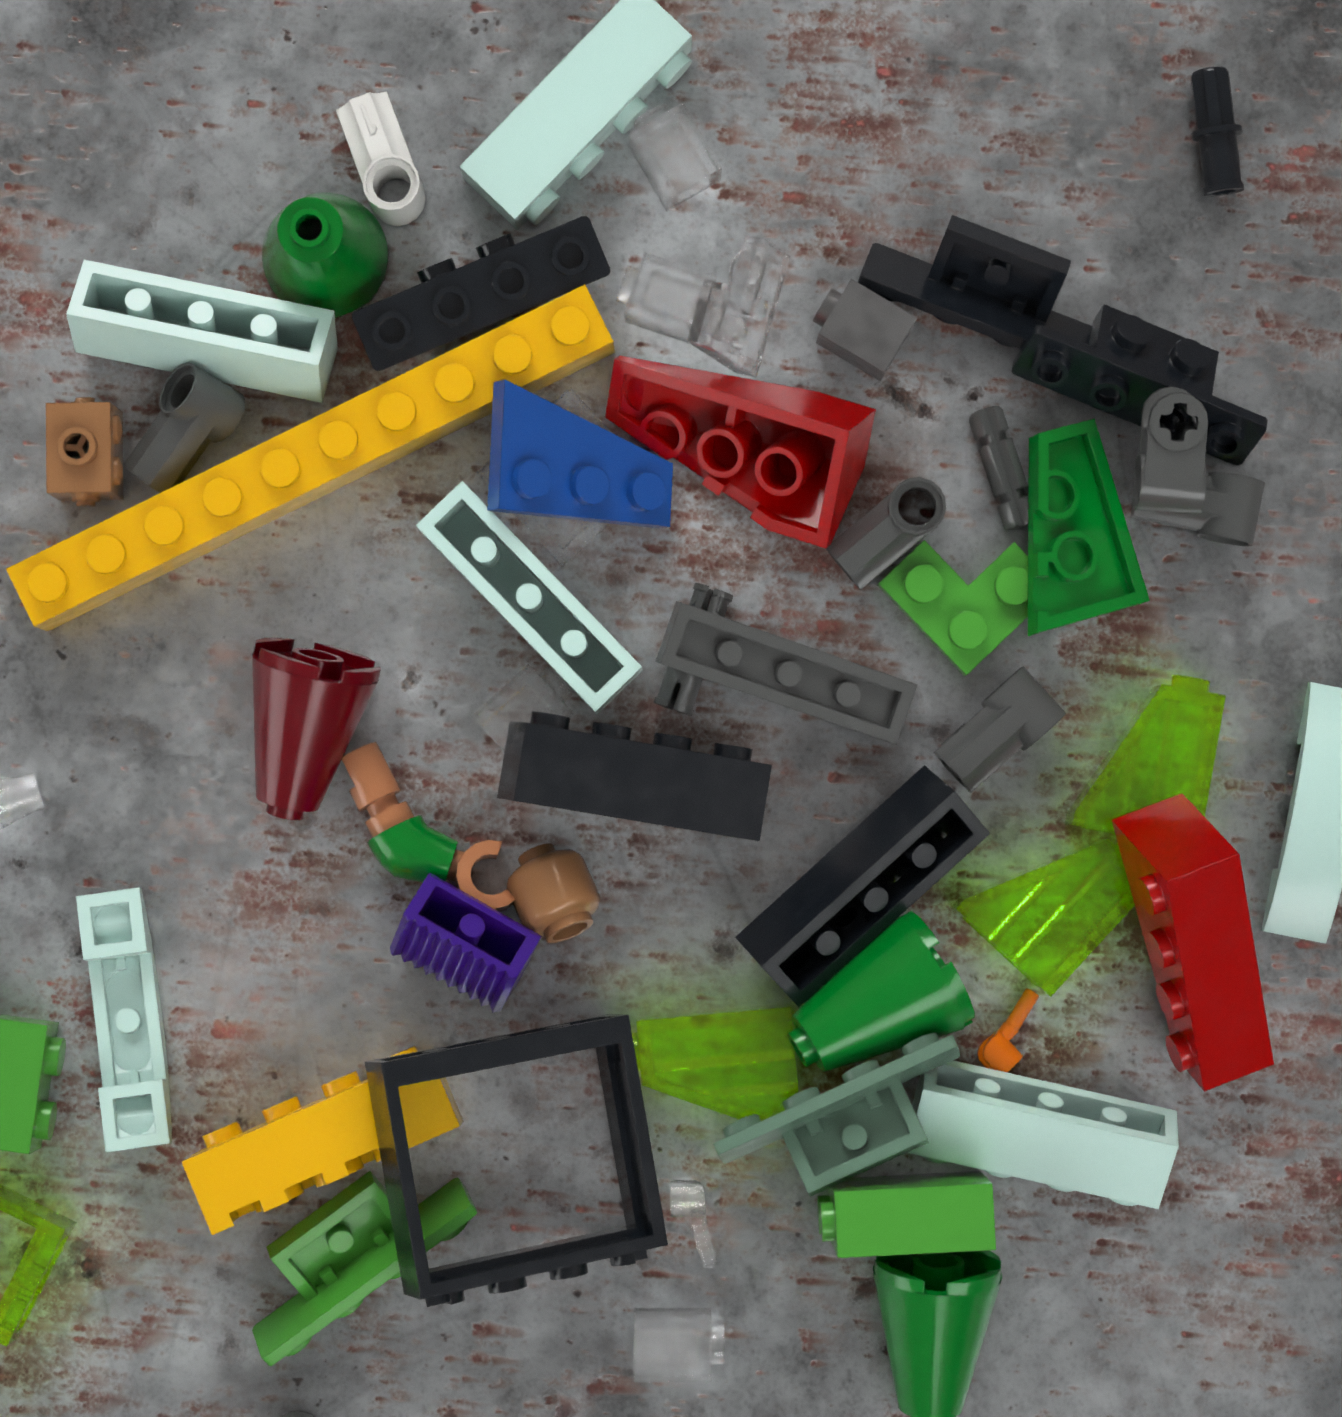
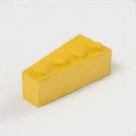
(306, 1146)

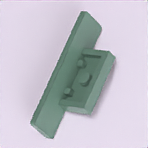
(849, 1126)

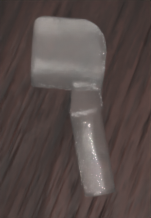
(688, 1200)

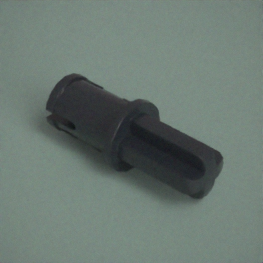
(1216, 131)

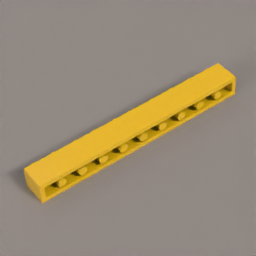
(308, 461)

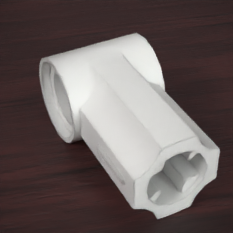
(381, 156)

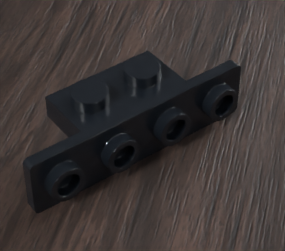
(978, 283)
(480, 293)
(1129, 363)

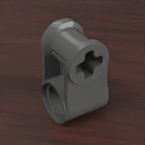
(1169, 466)

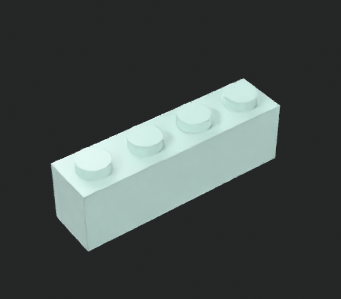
(577, 109)
(221, 330)
(529, 597)
(1046, 1133)

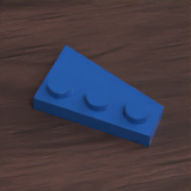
(570, 468)

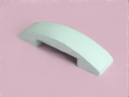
(1309, 869)
(127, 1019)

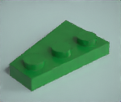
(1076, 532)

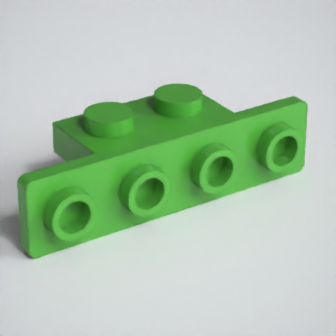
(344, 1256)

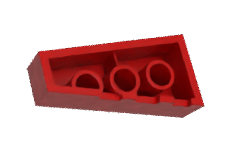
(1197, 940)

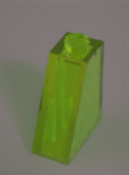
(1157, 756)
(1052, 912)
(721, 1058)

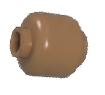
(553, 892)

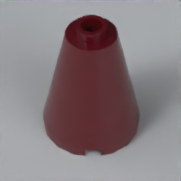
(304, 719)

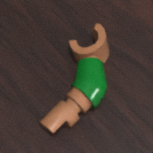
(405, 842)

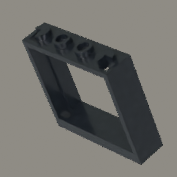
(562, 1258)

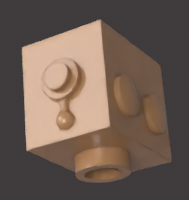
(98, 471)

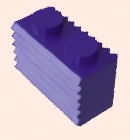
(464, 942)

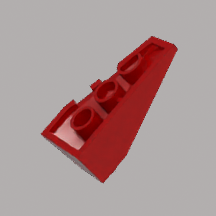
(762, 443)

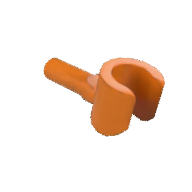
(997, 1050)

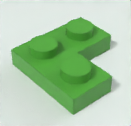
(959, 617)

